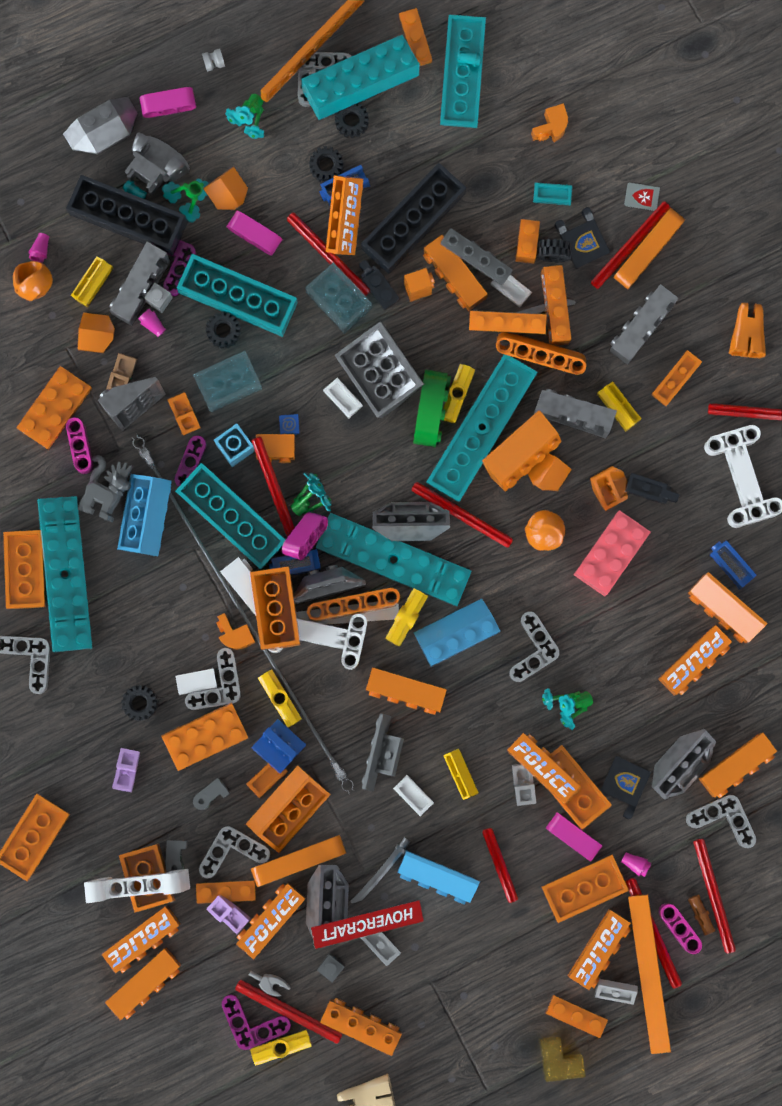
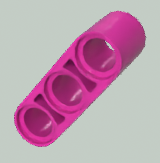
(167, 102)
(254, 233)
(74, 438)
(305, 535)
(573, 837)
(688, 933)

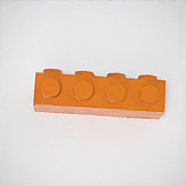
(361, 1027)

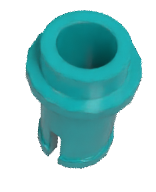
(469, 58)
(131, 188)

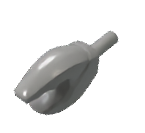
(267, 982)

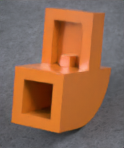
(556, 124)
(234, 639)

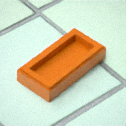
(265, 780)

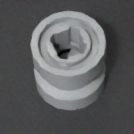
(213, 60)

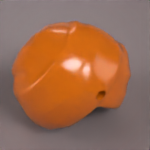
(32, 280)
(545, 530)

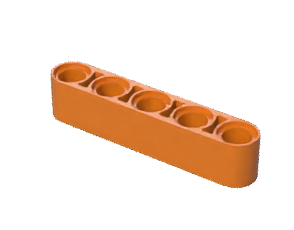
(649, 248)
(548, 359)
(360, 598)
(298, 861)

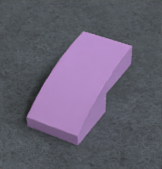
(126, 770)
(229, 913)

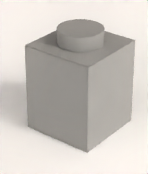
(158, 297)

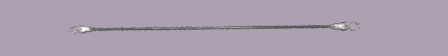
(339, 772)

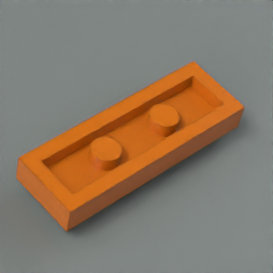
(415, 36)
(676, 378)
(232, 891)
(576, 1016)

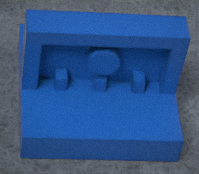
(278, 746)

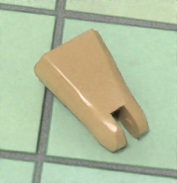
(371, 1093)

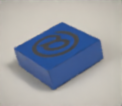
(289, 424)

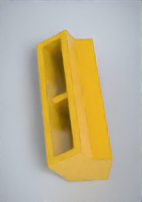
(92, 281)
(614, 399)
(460, 774)

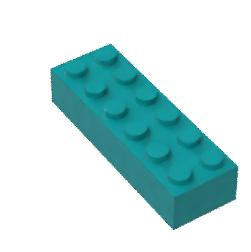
(360, 77)
(237, 295)
(231, 516)

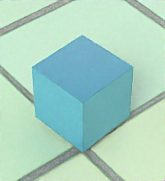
(234, 445)

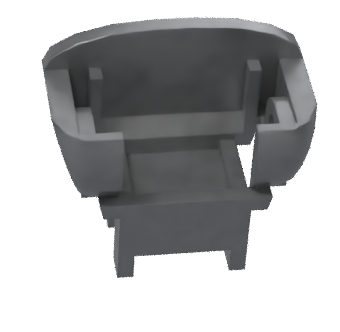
(155, 162)

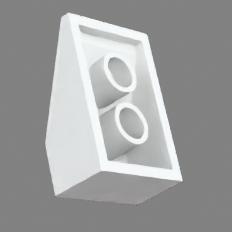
(238, 576)

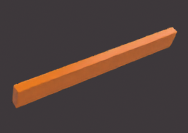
(309, 49)
(649, 974)

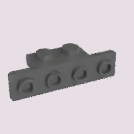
(476, 256)
(383, 754)

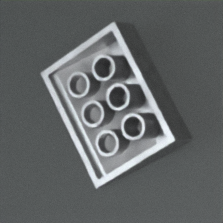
(379, 370)
(131, 400)

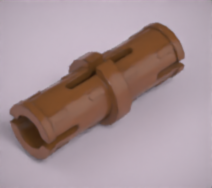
(701, 914)

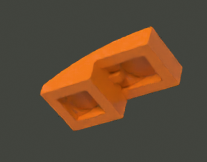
(184, 413)

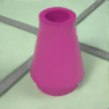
(39, 249)
(151, 322)
(636, 864)

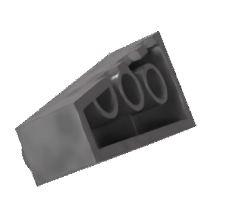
(145, 272)
(644, 324)
(576, 413)

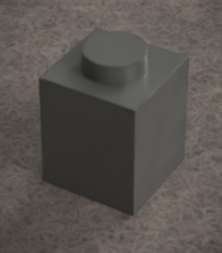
(331, 967)

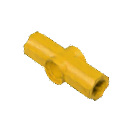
(461, 382)
(406, 617)
(286, 709)
(268, 1051)

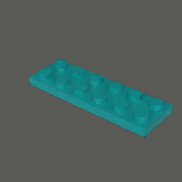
(462, 80)

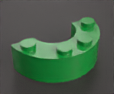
(430, 408)

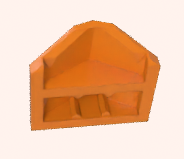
(227, 190)
(95, 333)
(549, 473)
(610, 487)

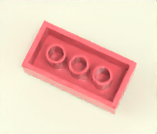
(612, 553)

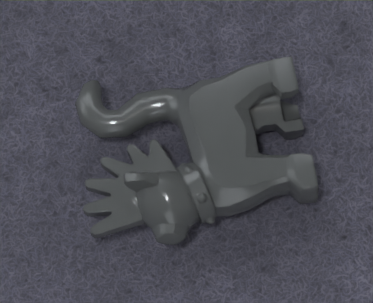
(106, 496)

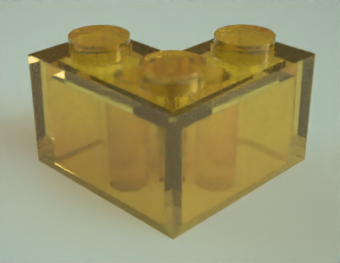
(556, 1065)

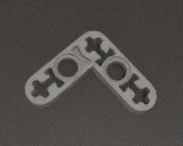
(312, 68)
(540, 654)
(36, 656)
(221, 692)
(730, 814)
(226, 845)

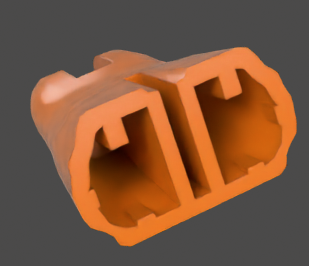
(748, 334)

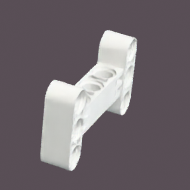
(743, 476)
(333, 637)
(104, 888)

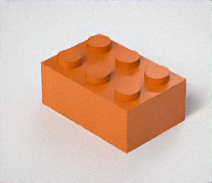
(145, 862)

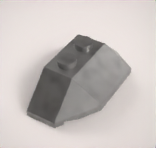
(102, 126)
(411, 521)
(326, 583)
(683, 763)
(326, 896)

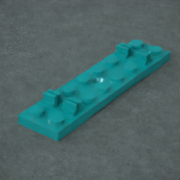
(472, 445)
(64, 553)
(413, 566)

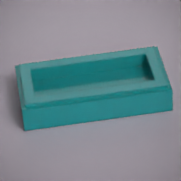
(552, 193)

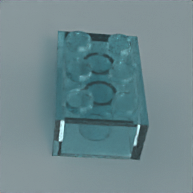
(338, 298)
(227, 381)

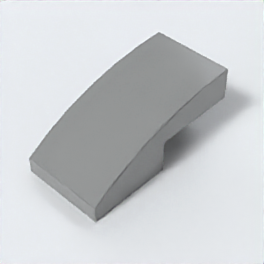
(523, 785)

